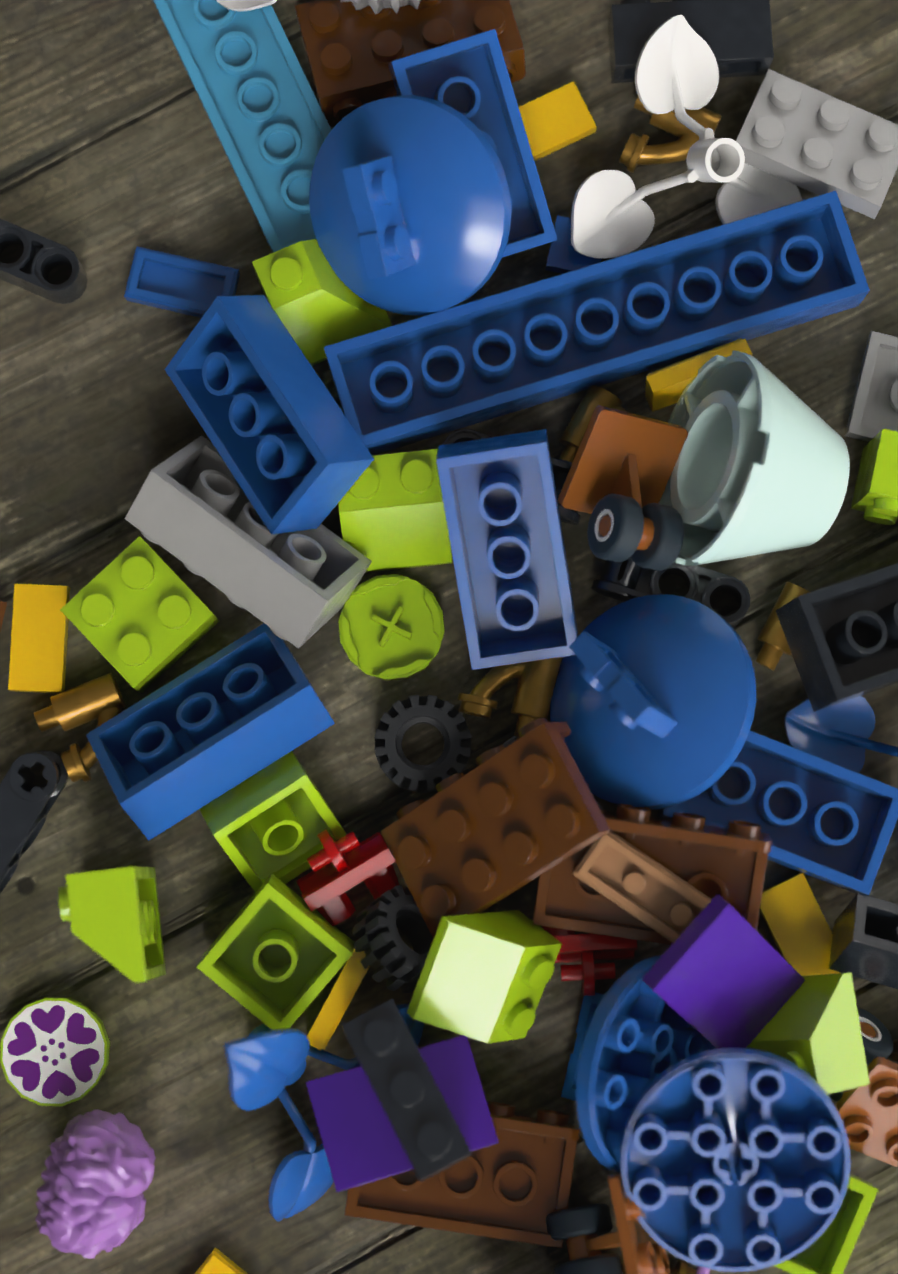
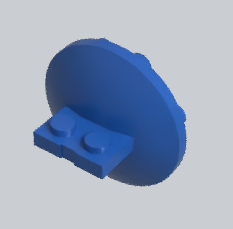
(410, 205)
(655, 700)
(618, 1052)
(735, 1159)

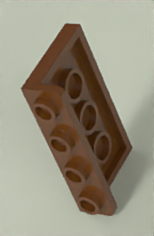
(353, 46)
(495, 825)
(705, 856)
(493, 1192)

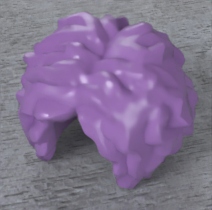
(94, 1184)

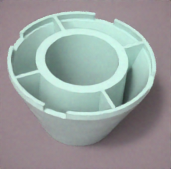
(754, 465)

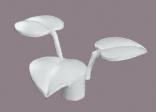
(672, 74)

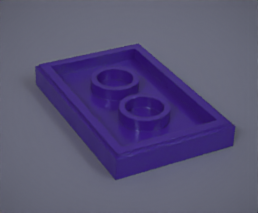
(723, 977)
(358, 1134)

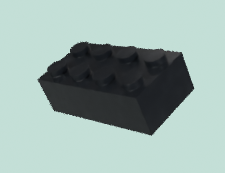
(845, 637)

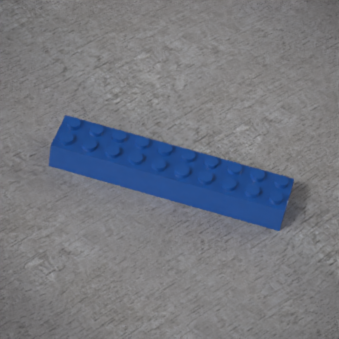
(598, 324)

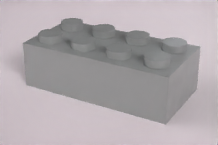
(210, 525)

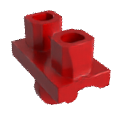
(343, 866)
(587, 949)

